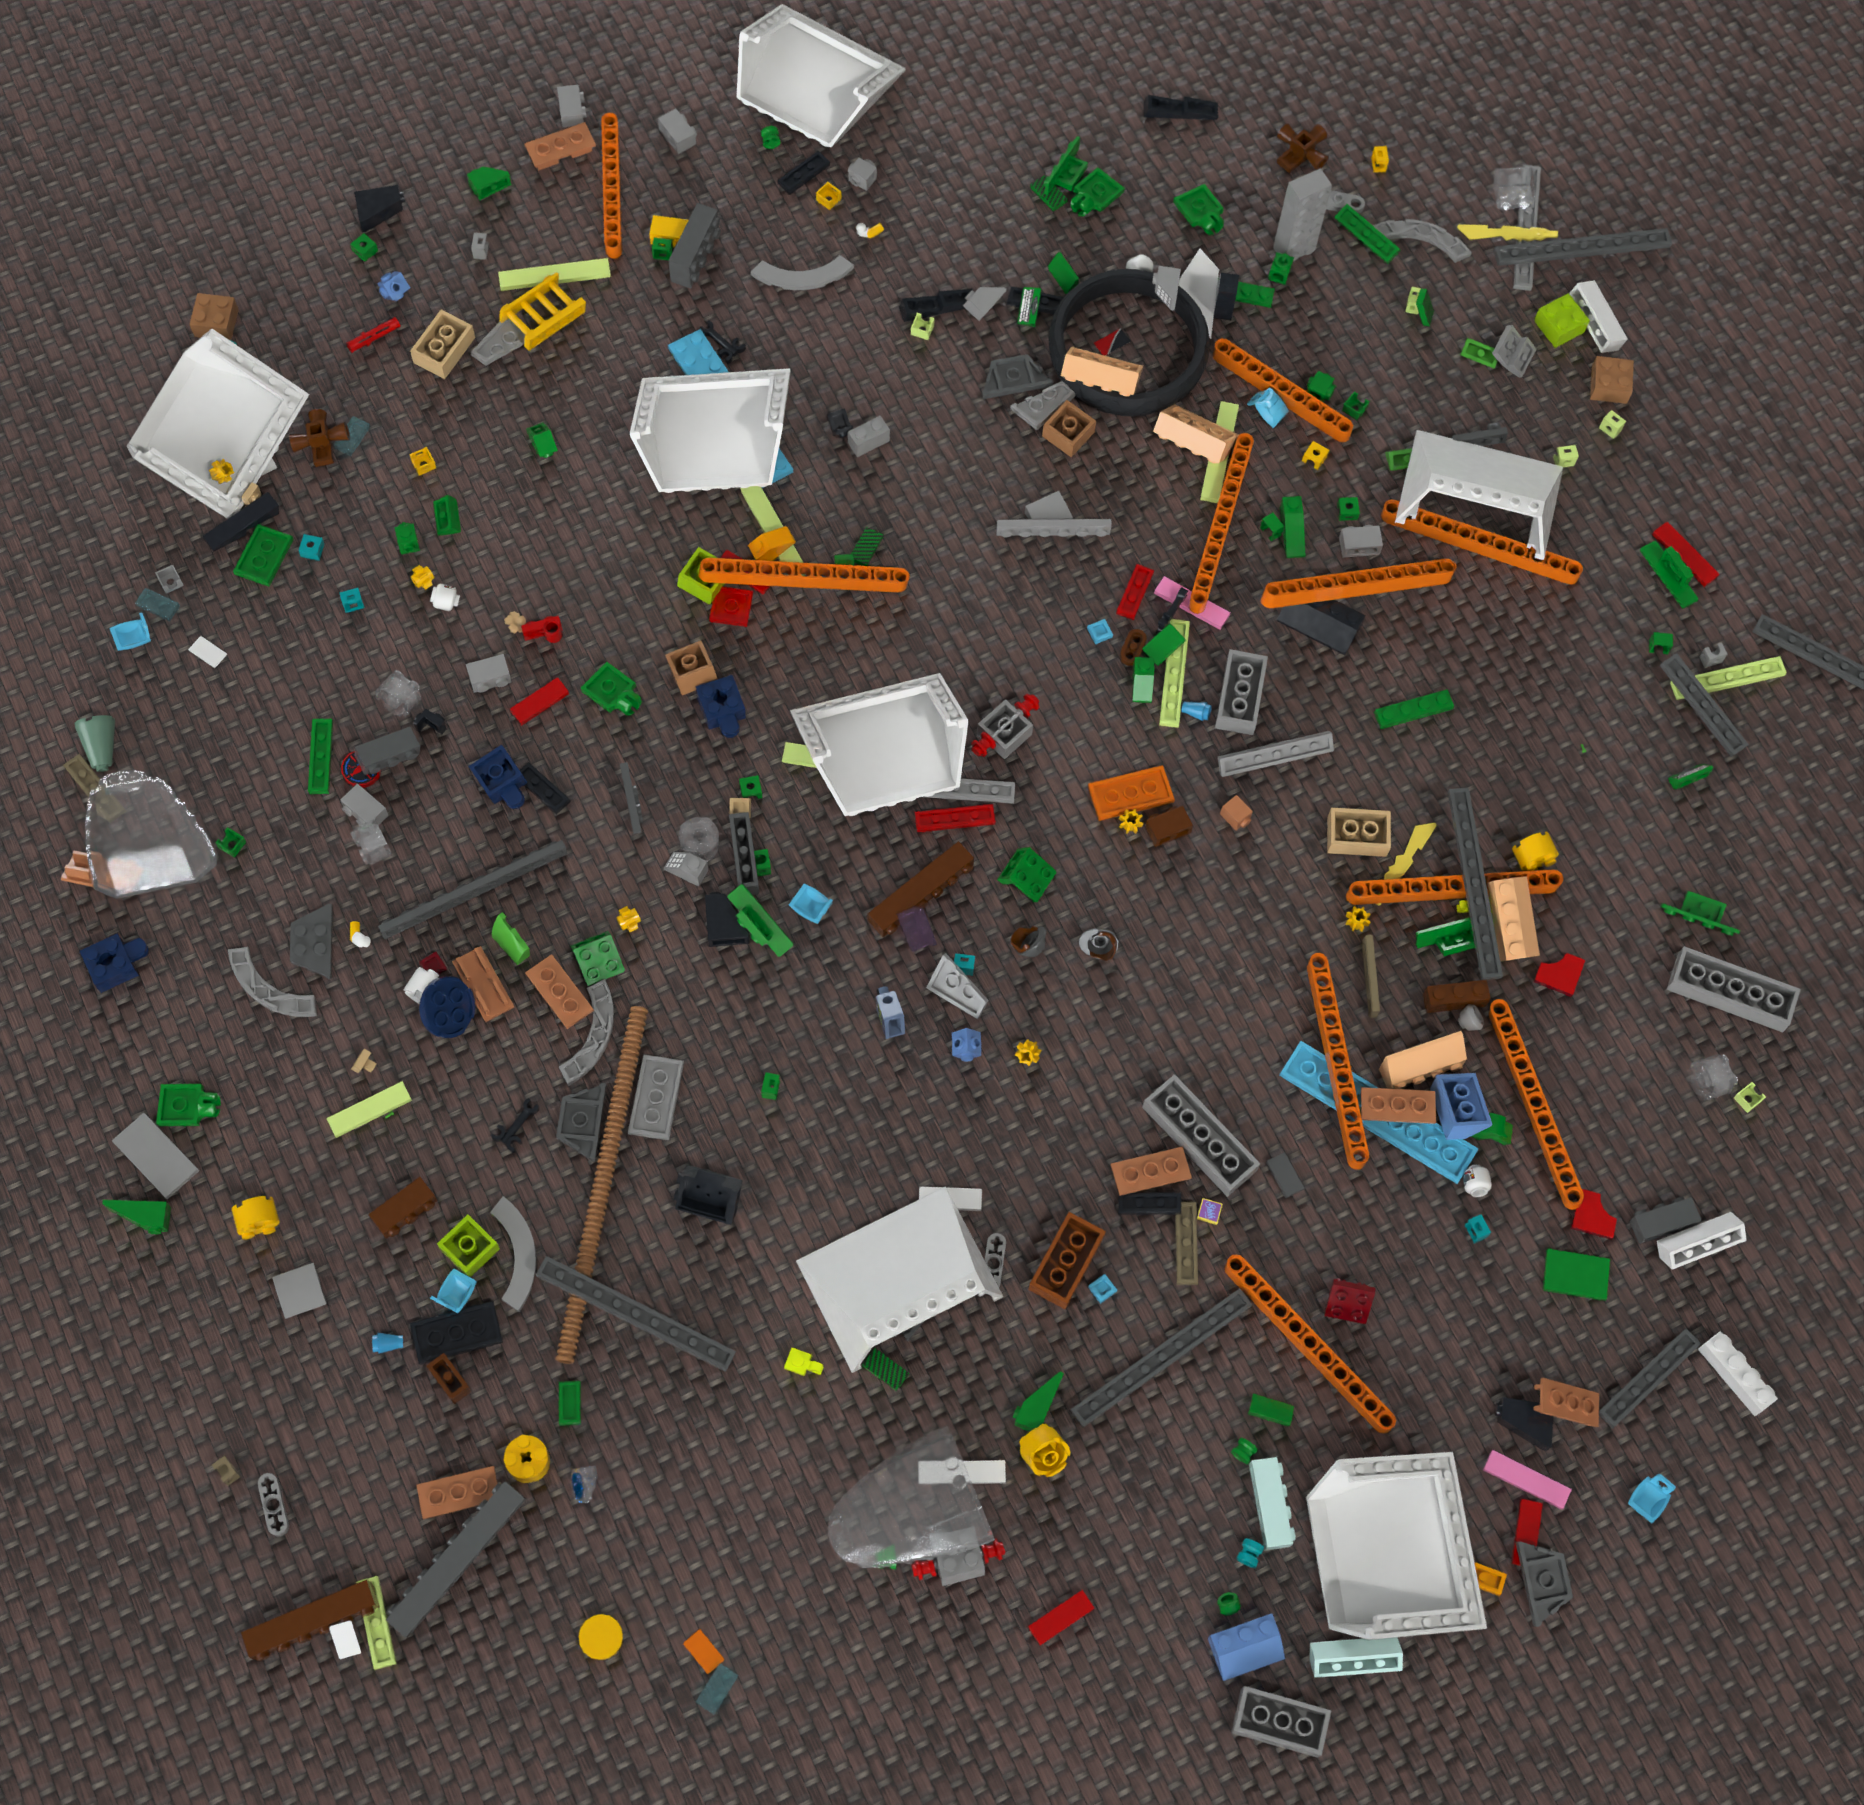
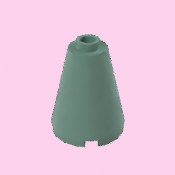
(97, 740)

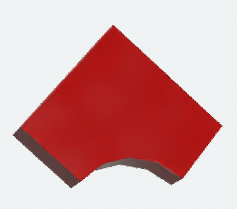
(1561, 975)
(1592, 1217)

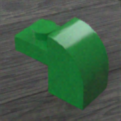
(1499, 1131)

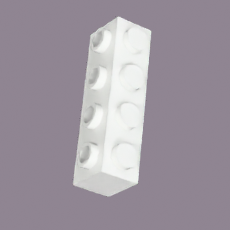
(1603, 323)
(1701, 1240)
(1737, 1373)

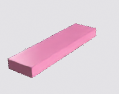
(1212, 614)
(1527, 1479)

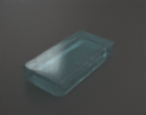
(357, 431)
(157, 604)
(717, 1689)

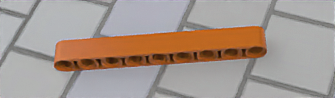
(611, 186)
(1292, 391)

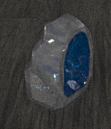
(583, 1483)

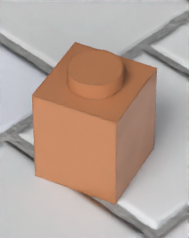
(1236, 813)

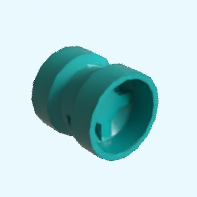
(1250, 1553)

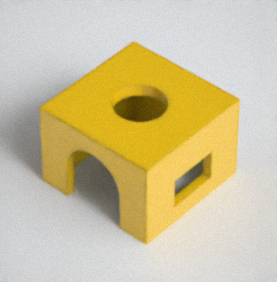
(1380, 156)
(827, 191)
(424, 456)
(1317, 459)

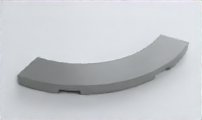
(1426, 232)
(802, 279)
(265, 993)
(598, 1036)
(524, 1253)

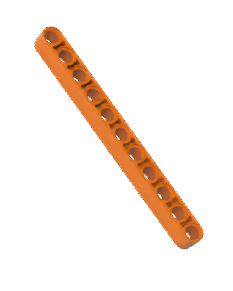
(1221, 529)
(1489, 547)
(795, 579)
(1358, 583)
(1444, 884)
(1337, 1069)
(1533, 1112)
(1311, 1354)

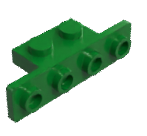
(1068, 169)
(1671, 571)
(1702, 909)
(758, 921)
(1449, 937)

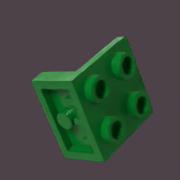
(1028, 873)
(598, 958)

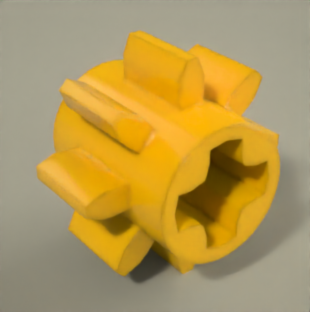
(221, 471)
(422, 577)
(1133, 816)
(1360, 913)
(628, 919)
(1023, 1054)

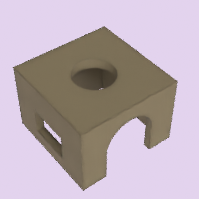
(226, 1470)

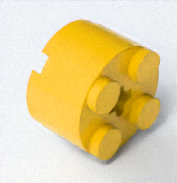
(1535, 852)
(255, 1217)
(1044, 1451)
(527, 1471)

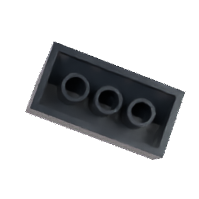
(1324, 622)

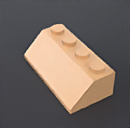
(1101, 371)
(1195, 433)
(1513, 918)
(1424, 1061)

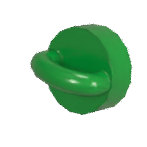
(1229, 1603)

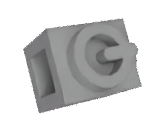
(862, 173)

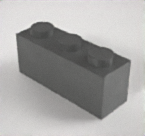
(387, 751)
(1665, 1219)

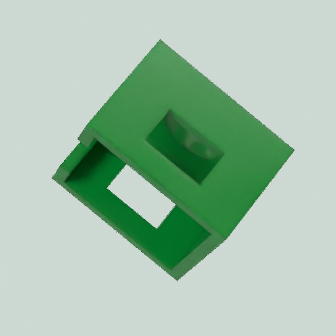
(657, 248)
(367, 251)
(1353, 401)
(1345, 512)
(1275, 525)
(1662, 639)
(756, 791)
(231, 836)
(762, 862)
(767, 1091)

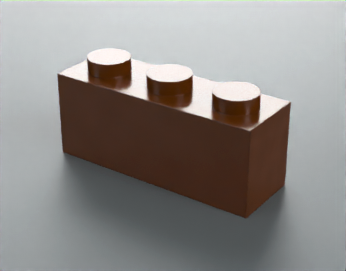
(1456, 996)
(403, 1208)

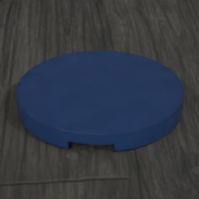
(447, 1007)

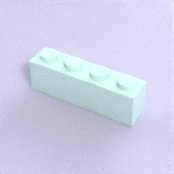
(1271, 1503)
(1355, 1657)

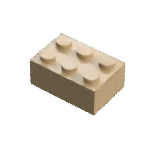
(442, 344)
(1359, 832)

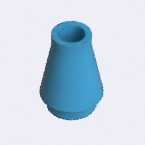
(1198, 710)
(386, 1342)

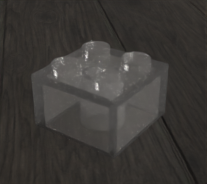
(1514, 188)

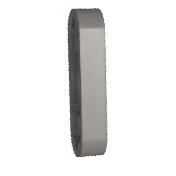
(1001, 1249)
(263, 1490)

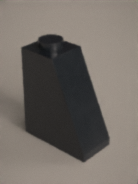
(378, 205)
(1225, 296)
(722, 922)
(1525, 1422)

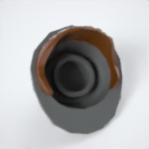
(1029, 941)
(1099, 943)

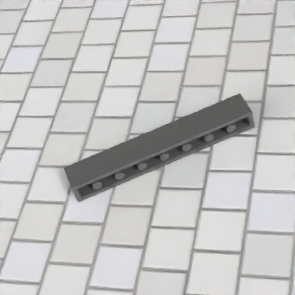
(455, 1560)

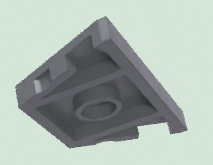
(1014, 376)
(632, 799)
(312, 941)
(581, 1120)
(1544, 1580)

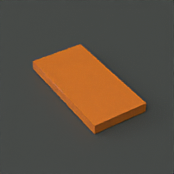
(1131, 791)

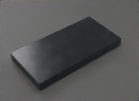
(456, 1332)

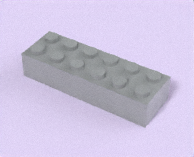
(1302, 214)
(1733, 989)
(1201, 1135)

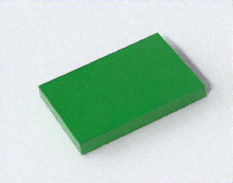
(263, 555)
(1576, 1274)

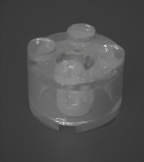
(399, 694)
(702, 829)
(372, 842)
(1712, 1077)

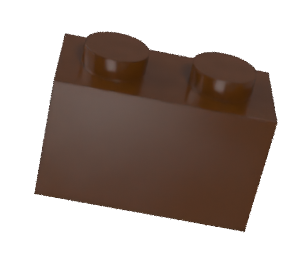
(1168, 825)
(449, 1378)

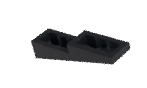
(1180, 109)
(933, 305)
(239, 523)

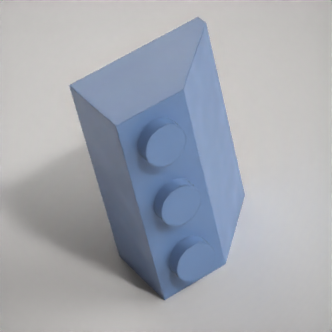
(1460, 1105)
(1247, 1647)

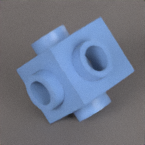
(393, 286)
(966, 1044)

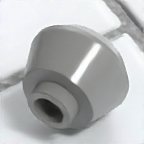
(1471, 1018)

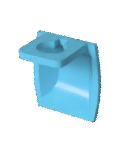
(1269, 406)
(130, 634)
(810, 903)
(455, 1291)
(1651, 1498)

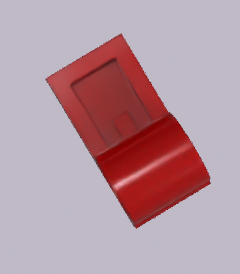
(541, 628)

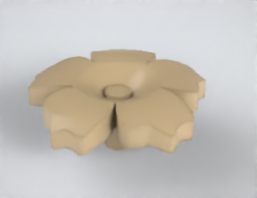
(515, 622)

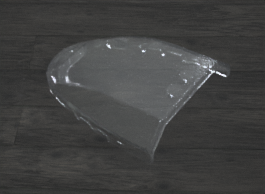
(142, 837)
(910, 1508)

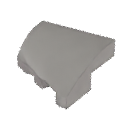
(1049, 507)

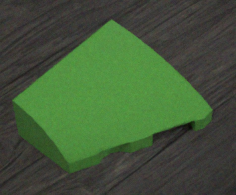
(509, 940)

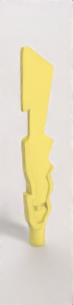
(1507, 232)
(1402, 862)

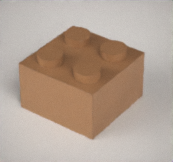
(214, 313)
(1611, 379)
(1069, 428)
(691, 667)

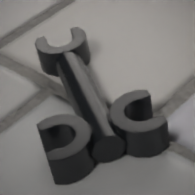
(729, 350)
(1180, 598)
(508, 1137)

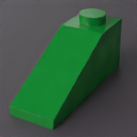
(1293, 520)
(148, 1215)
(1037, 1405)

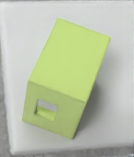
(1411, 303)
(919, 322)
(1615, 426)
(1566, 459)
(1749, 1091)

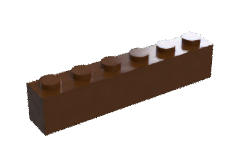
(921, 888)
(310, 1620)

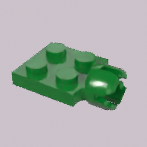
(1095, 193)
(1201, 209)
(612, 690)
(185, 1105)

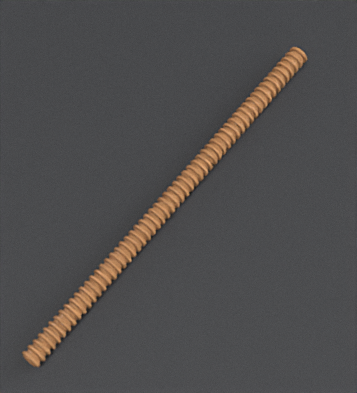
(603, 1178)

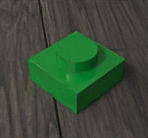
(844, 559)

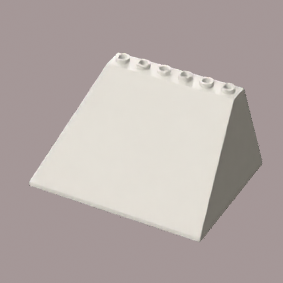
(809, 75)
(216, 409)
(711, 428)
(1484, 478)
(887, 743)
(896, 1274)
(1395, 1547)

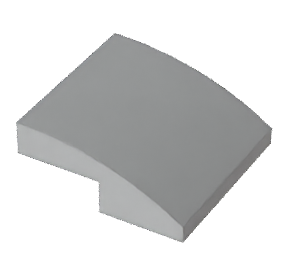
(1514, 351)
(299, 1290)

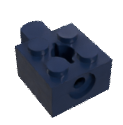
(721, 705)
(500, 777)
(118, 966)

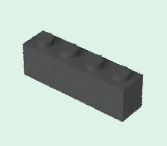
(744, 851)

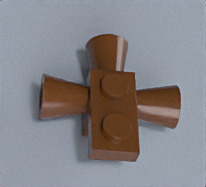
(1302, 147)
(319, 437)

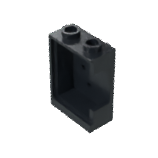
(708, 1194)

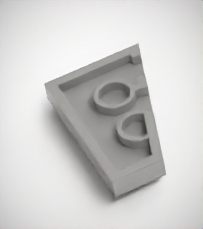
(499, 342)
(1041, 407)
(955, 987)

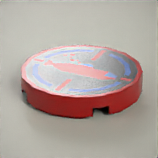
(353, 773)

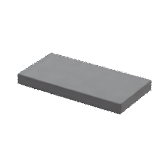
(656, 1097)
(155, 1155)

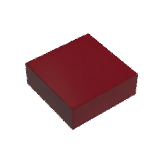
(434, 963)

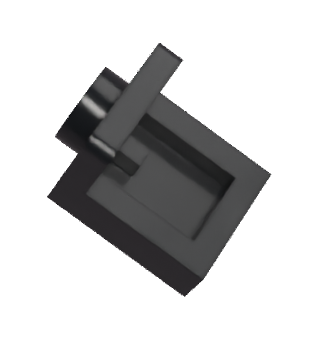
(839, 423)
(435, 721)

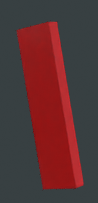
(1700, 568)
(955, 818)

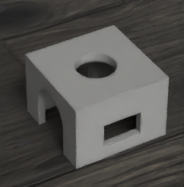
(479, 248)
(166, 574)
(1712, 658)

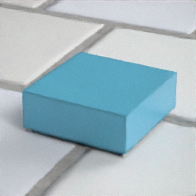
(1100, 631)
(1102, 1288)

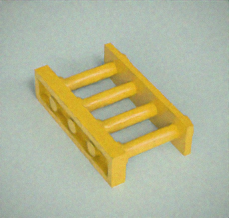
(546, 327)

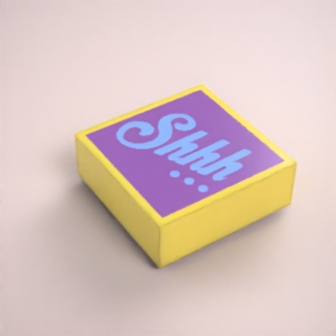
(1209, 1211)

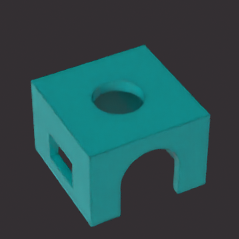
(313, 552)
(347, 601)
(966, 966)
(1480, 1228)

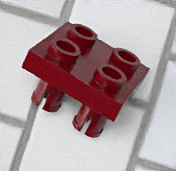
(1349, 1301)

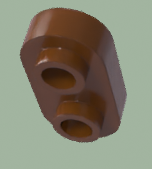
(1132, 648)

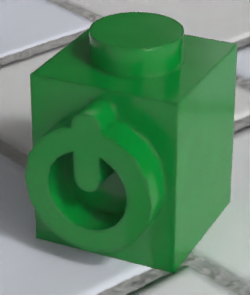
(1281, 268)
(1321, 386)
(407, 538)

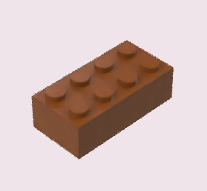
(1067, 1260)

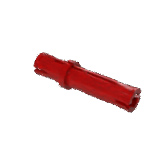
(354, 344)

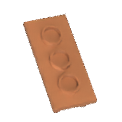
(550, 148)
(77, 870)
(483, 981)
(559, 991)
(1398, 1105)
(1150, 1171)
(1568, 1402)
(456, 1492)

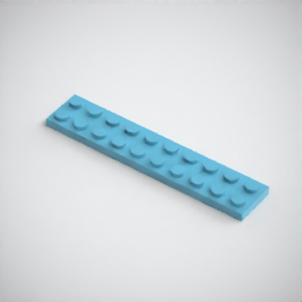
(698, 357)
(1422, 1141)

